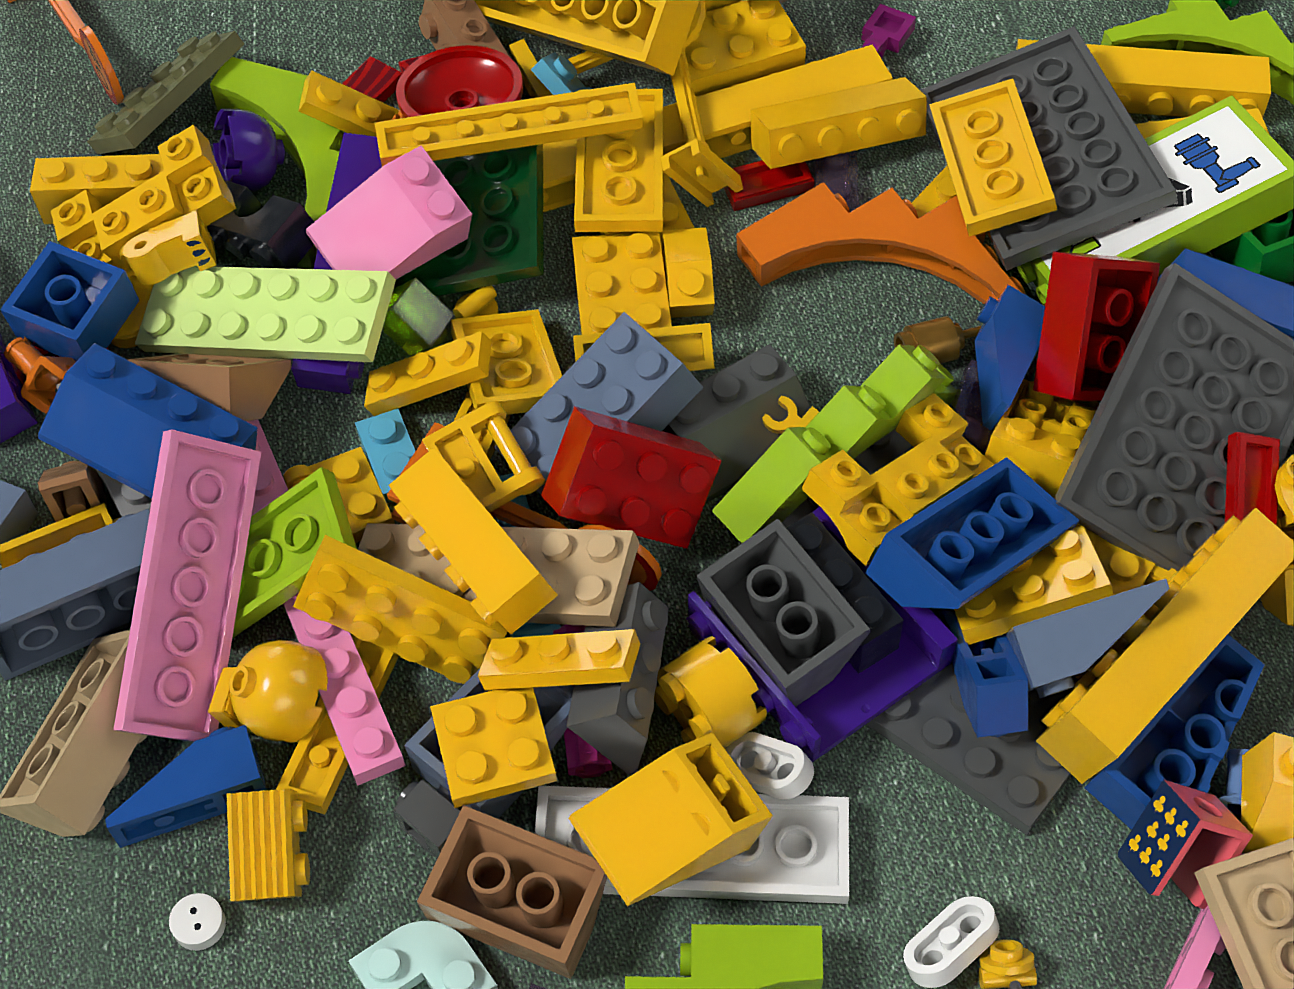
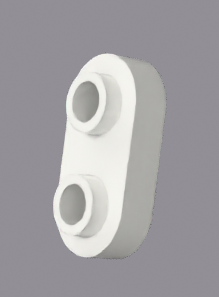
(772, 765)
(945, 944)

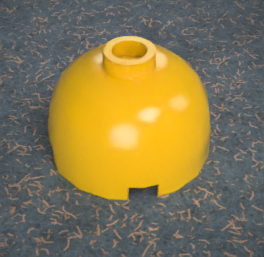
(278, 690)

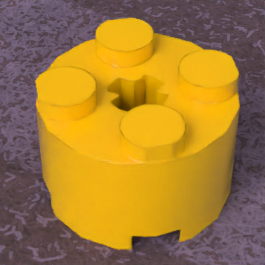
(709, 694)

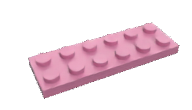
(187, 587)

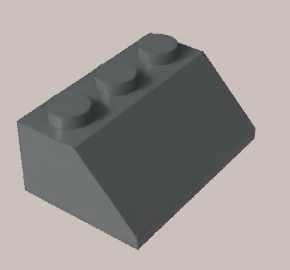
(730, 413)
(783, 611)
(618, 715)

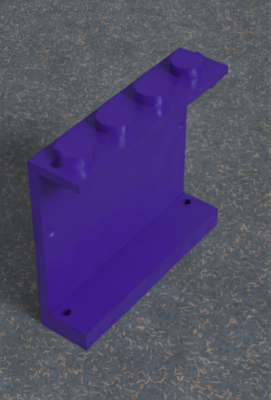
(851, 697)

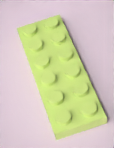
(268, 313)

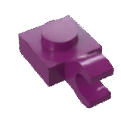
(888, 29)

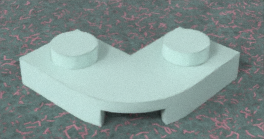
(421, 953)

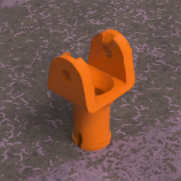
(40, 371)

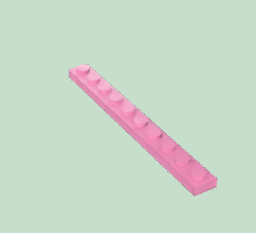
(349, 694)

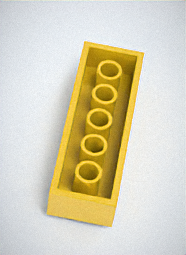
(626, 30)
(1165, 645)

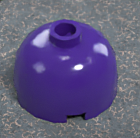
(247, 148)

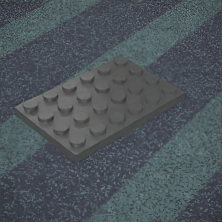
(1085, 140)
(1159, 439)

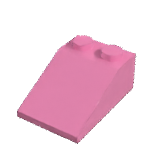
(393, 219)

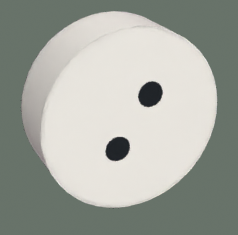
(197, 921)

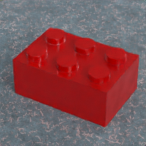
(1090, 321)
(630, 478)

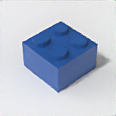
(69, 302)

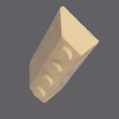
(76, 750)

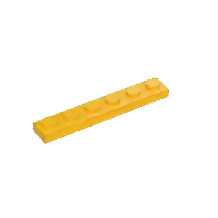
(512, 124)

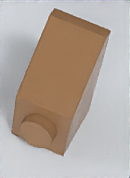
(71, 489)

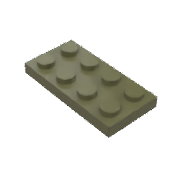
(170, 87)

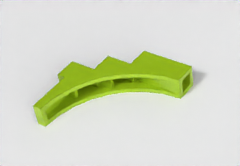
(1207, 29)
(277, 98)
(847, 422)
(745, 959)

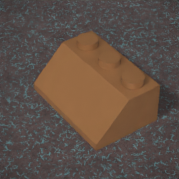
(232, 383)
(515, 891)

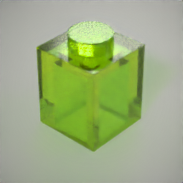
(416, 318)

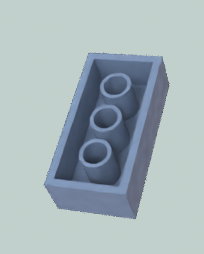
(618, 376)
(70, 594)

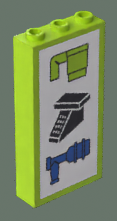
(1225, 183)

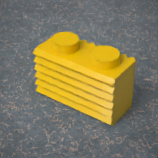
(265, 845)

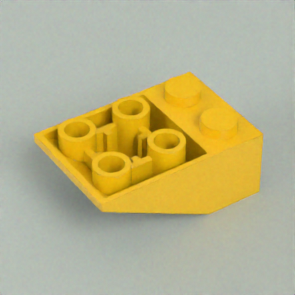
(1041, 434)
(672, 819)

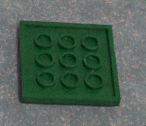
(506, 222)

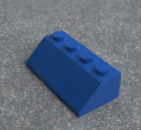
(117, 413)
(968, 539)

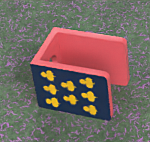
(1180, 838)

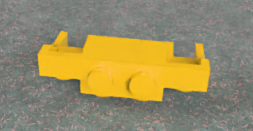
(186, 185)
(874, 504)

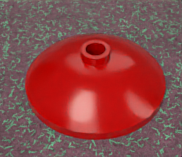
(458, 80)

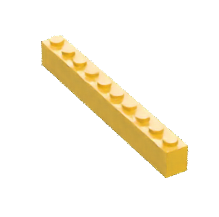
(727, 113)

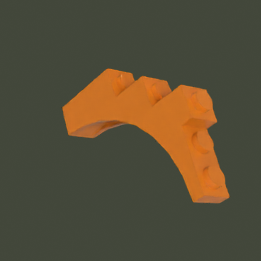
(885, 229)

